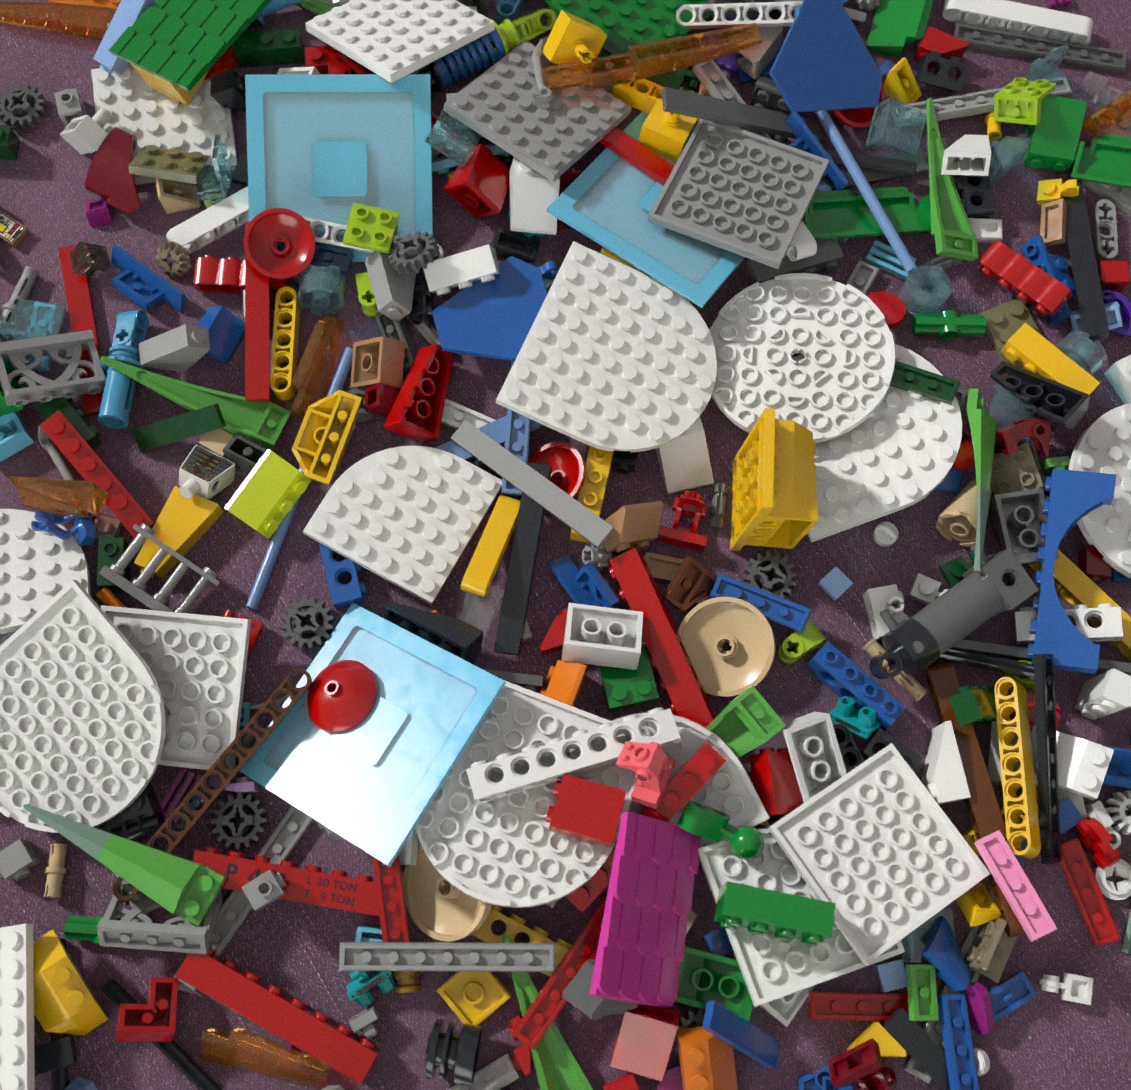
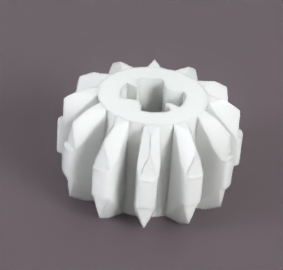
(1118, 805)

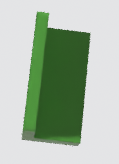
(922, 992)

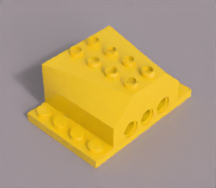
(773, 485)

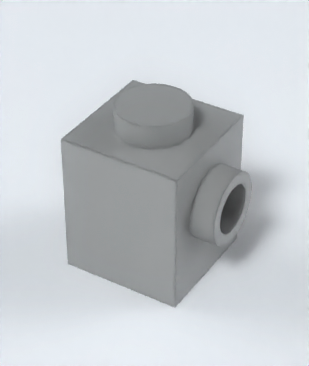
(69, 105)
(18, 860)
(264, 889)

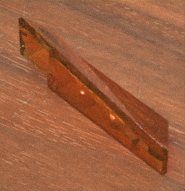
(1104, 118)
(316, 365)
(60, 495)
(261, 1055)

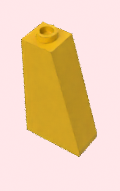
(179, 527)

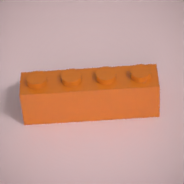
(565, 681)
(705, 1061)

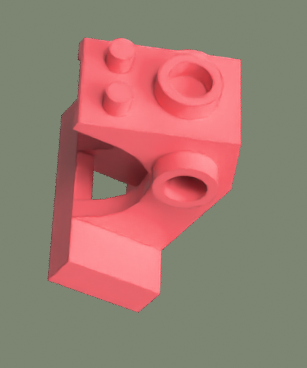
(651, 769)

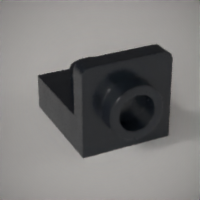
(624, 461)

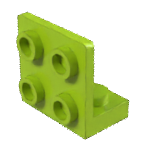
(1021, 101)
(371, 228)

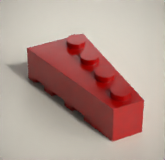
(422, 396)

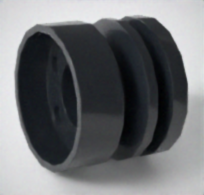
(453, 1052)

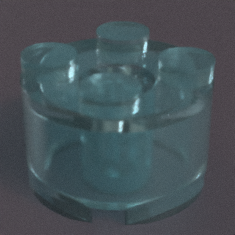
(322, 289)
(926, 290)
(1083, 351)

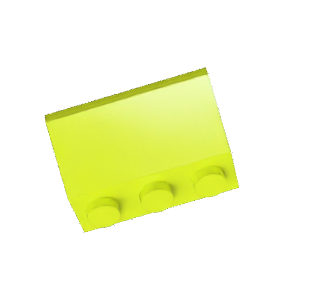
(268, 494)

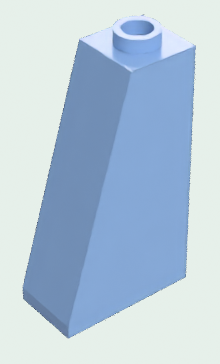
(125, 16)

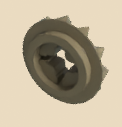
(178, 254)

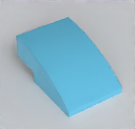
(13, 435)

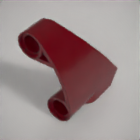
(110, 174)

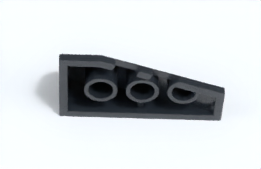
(1043, 395)
(443, 631)

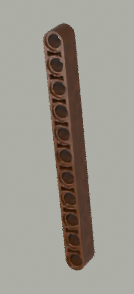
(220, 768)
(982, 804)

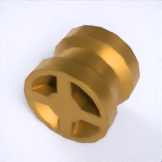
(407, 981)

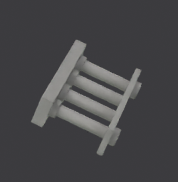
(136, 586)

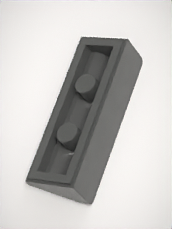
(401, 332)

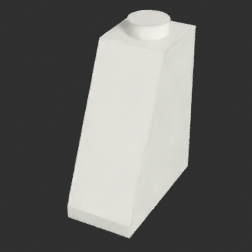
(968, 156)

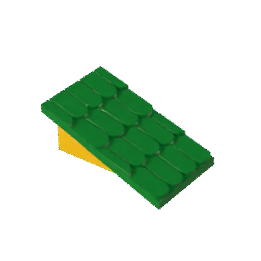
(182, 39)

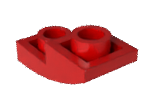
(523, 1057)

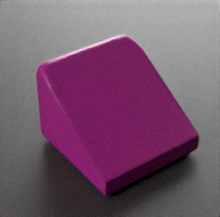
(98, 213)

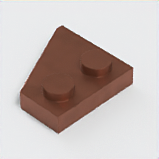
(689, 584)

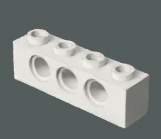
(1109, 616)

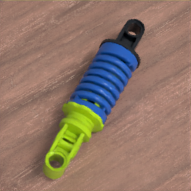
(486, 49)

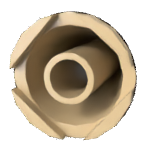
(960, 517)

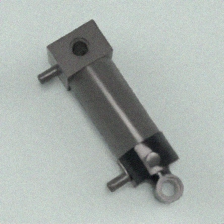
(953, 615)

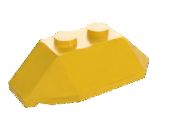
(326, 435)
(60, 992)

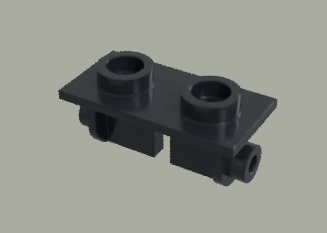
(422, 308)

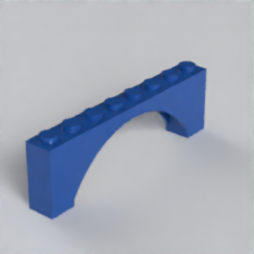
(1070, 499)

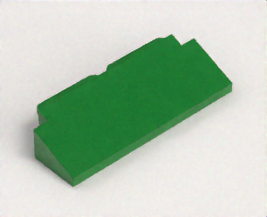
(897, 23)
(1105, 161)
(848, 216)

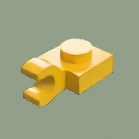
(1055, 189)

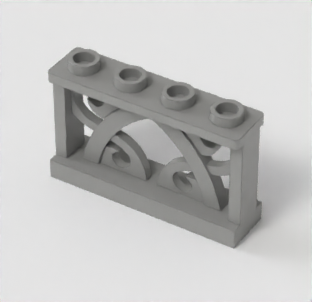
(71, 343)
(172, 936)

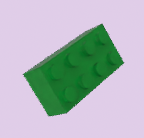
(774, 913)

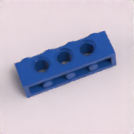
(342, 595)
(849, 680)

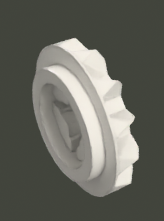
(1123, 888)

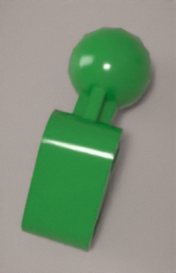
(713, 825)

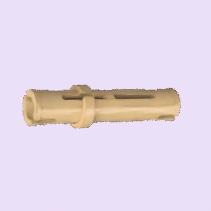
(908, 682)

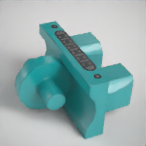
(858, 722)
(365, 980)

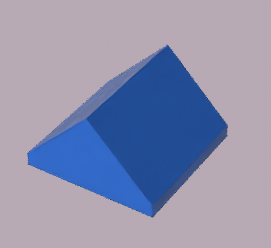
(224, 332)

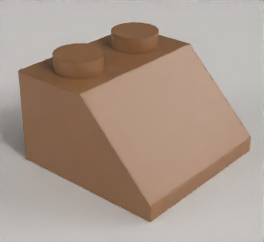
(377, 361)
(634, 526)

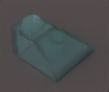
(1006, 156)

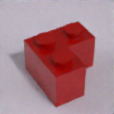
(326, 61)
(152, 1020)

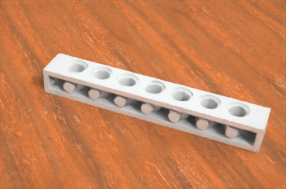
(538, 775)

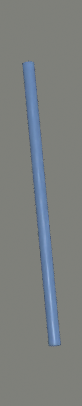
(867, 192)
(280, 534)

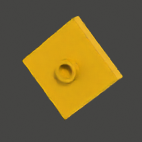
(473, 995)

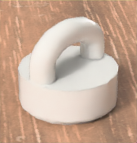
(885, 534)
(982, 1061)

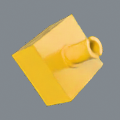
(573, 40)
(666, 132)

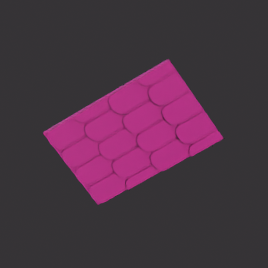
(646, 912)

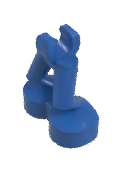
(81, 526)

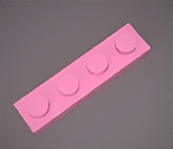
(1015, 886)

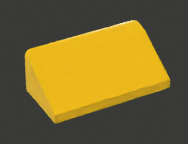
(978, 905)

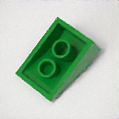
(629, 687)
(713, 978)

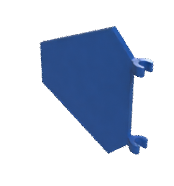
(826, 62)
(494, 315)

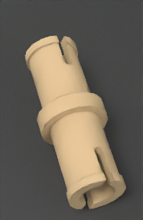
(55, 870)

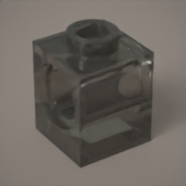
(89, 259)

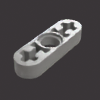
(1110, 223)

